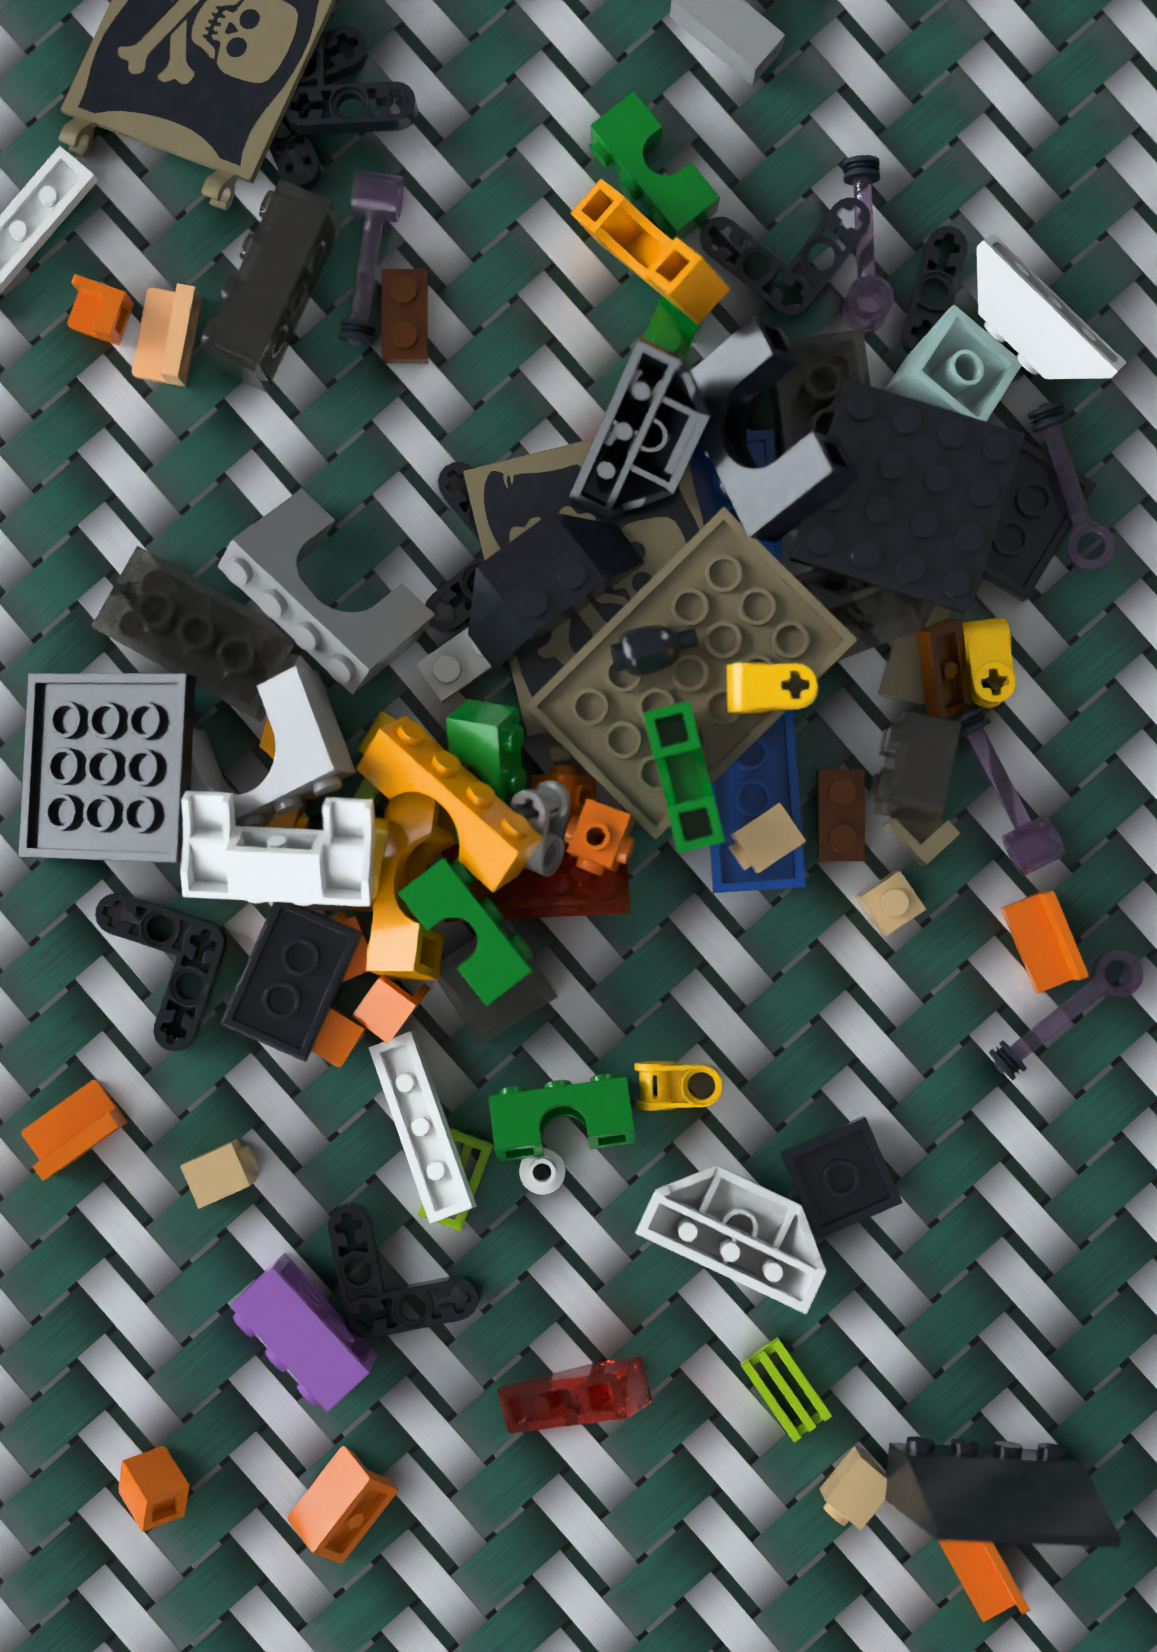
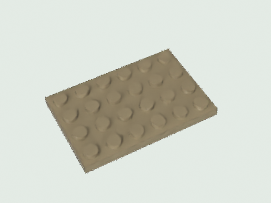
(742, 613)

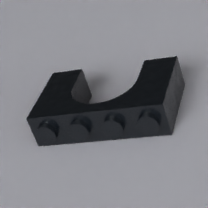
(801, 481)

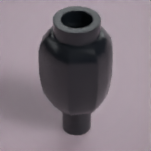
(651, 648)

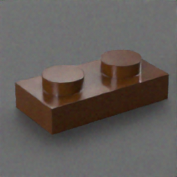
(405, 316)
(944, 668)
(840, 815)

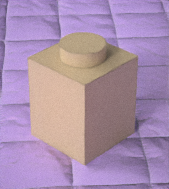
(766, 839)
(890, 903)
(220, 1172)
(854, 1490)

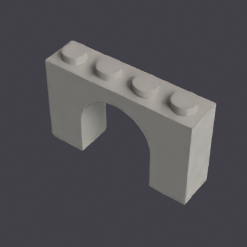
(732, 33)
(344, 643)
(307, 752)

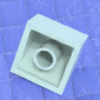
(957, 368)

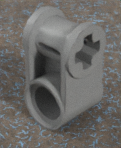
(547, 821)

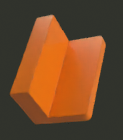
(1044, 941)
(72, 1128)
(341, 1506)
(984, 1577)

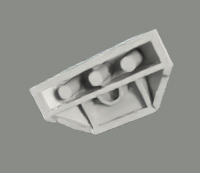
(1036, 320)
(738, 1233)

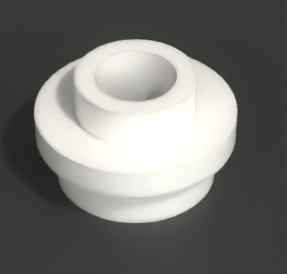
(548, 1185)

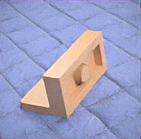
(167, 335)

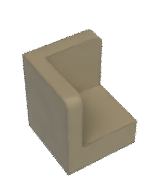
(922, 840)

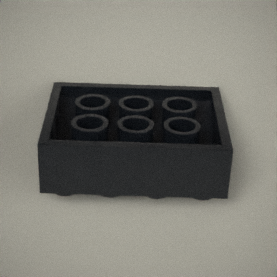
(997, 1493)

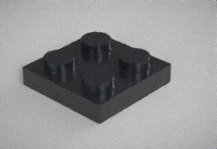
(840, 1177)

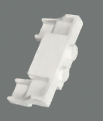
(278, 862)

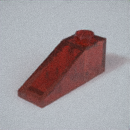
(576, 1396)

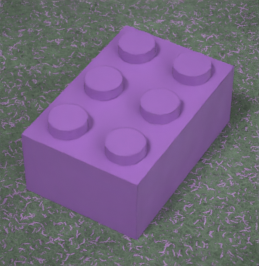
(303, 1333)

